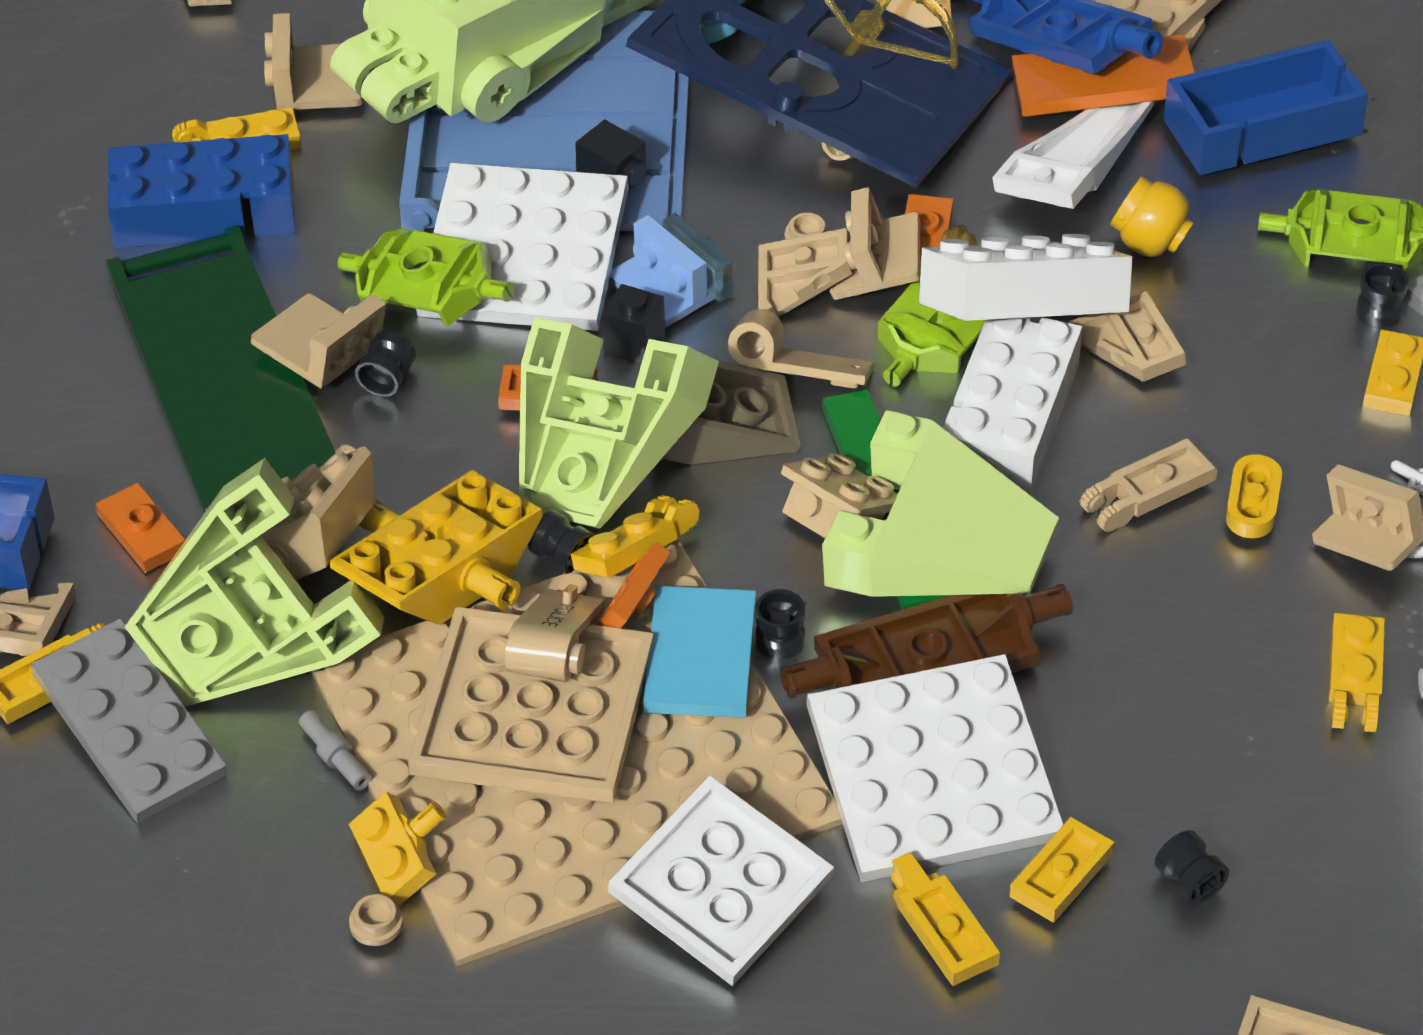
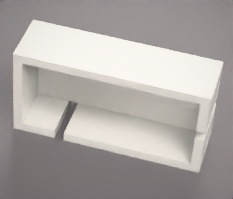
(1025, 278)
(1015, 393)

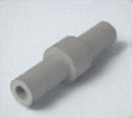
(335, 750)

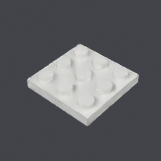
(720, 880)

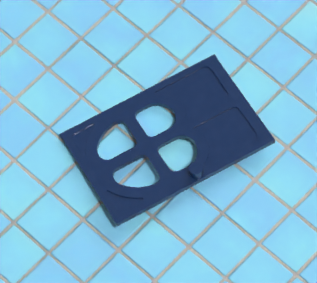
(888, 105)

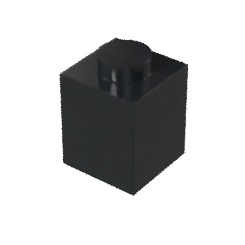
(612, 152)
(632, 320)

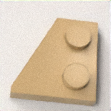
(800, 269)
(1133, 339)
(33, 621)

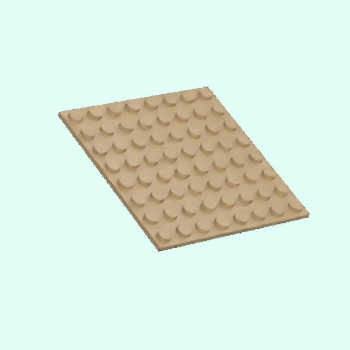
(539, 861)

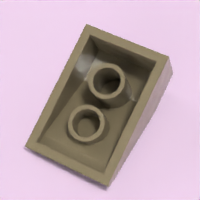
(744, 418)

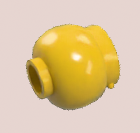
(1153, 218)

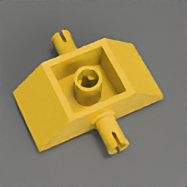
(444, 549)

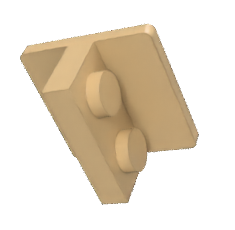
(879, 249)
(833, 485)
(1371, 518)

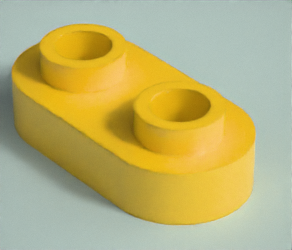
(1253, 496)

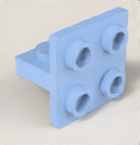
(664, 268)

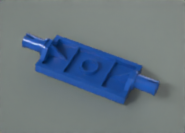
(1067, 31)

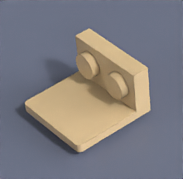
(320, 339)

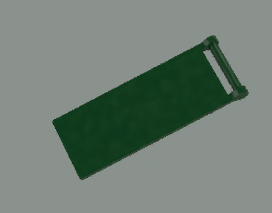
(216, 388)

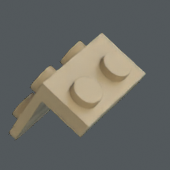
(303, 72)

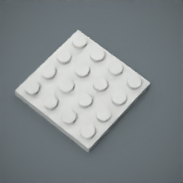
(545, 235)
(934, 766)

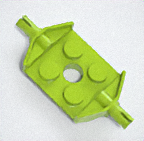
(1324, 226)
(449, 283)
(923, 337)

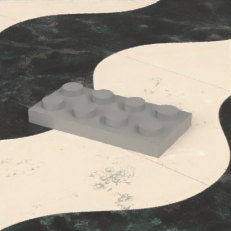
(129, 721)

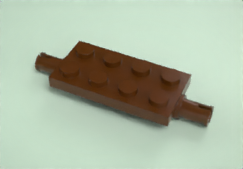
(929, 638)

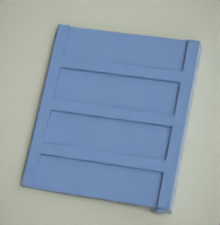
(543, 129)

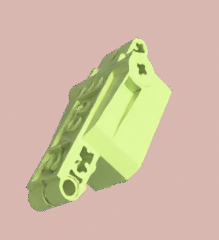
(467, 51)

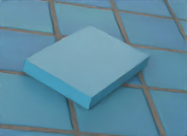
(700, 652)

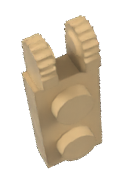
(1148, 484)

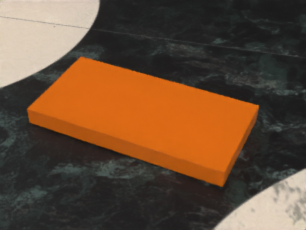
(1130, 79)

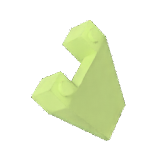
(593, 439)
(951, 525)
(231, 609)

